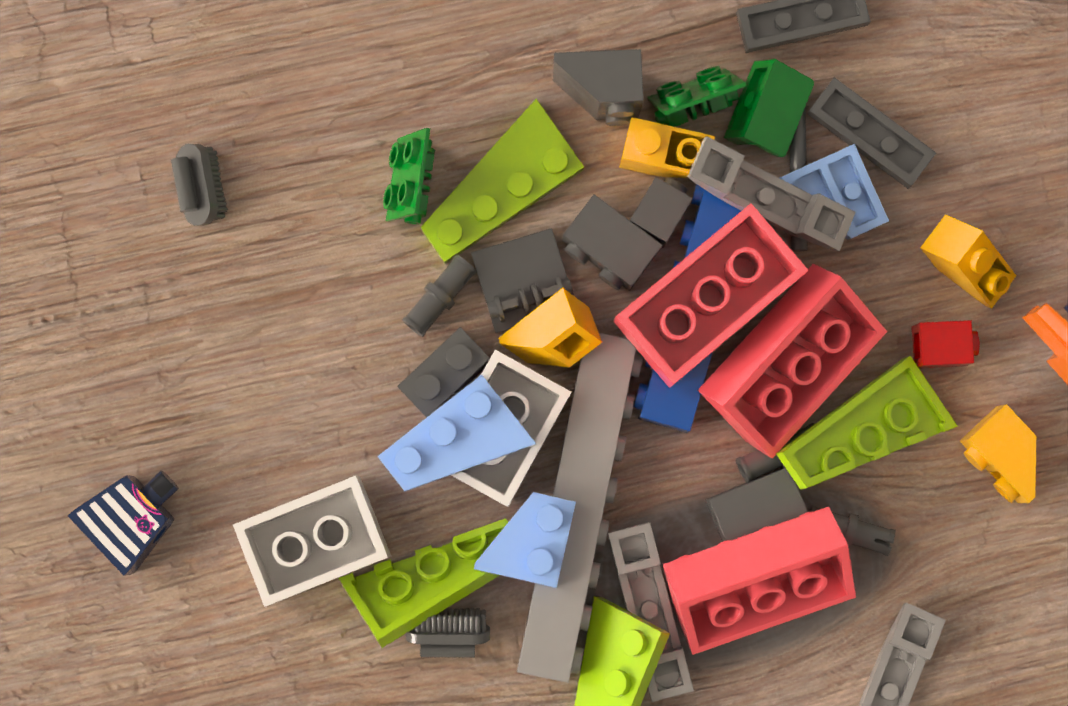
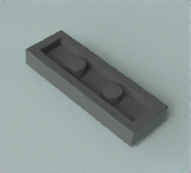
(797, 20)
(872, 133)

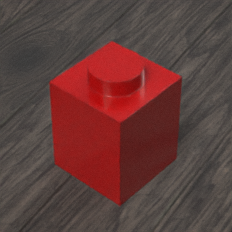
(944, 344)

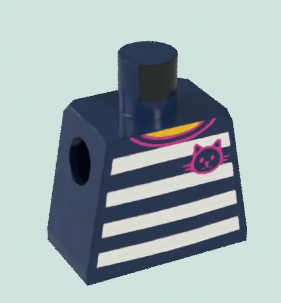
(127, 519)

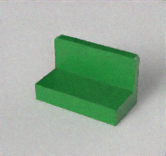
(770, 107)

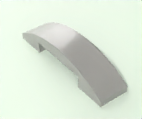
(779, 202)
(647, 597)
(902, 657)

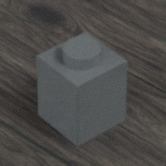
(661, 209)

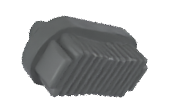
(199, 184)
(451, 633)

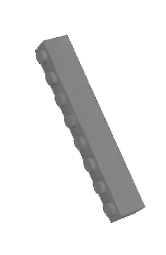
(582, 477)

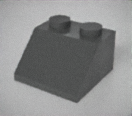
(603, 82)

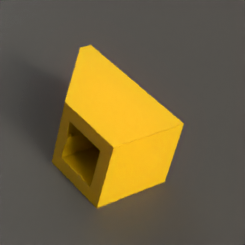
(660, 149)
(969, 260)
(554, 332)
(1006, 451)

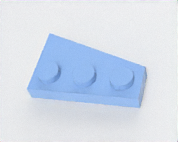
(455, 437)

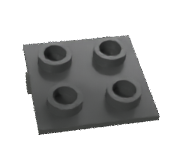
(520, 276)

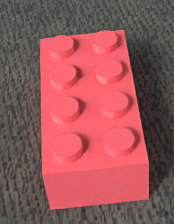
(710, 295)
(793, 360)
(760, 580)

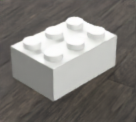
(536, 405)
(311, 540)

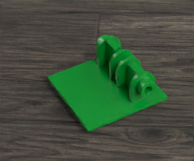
(712, 85)
(409, 160)

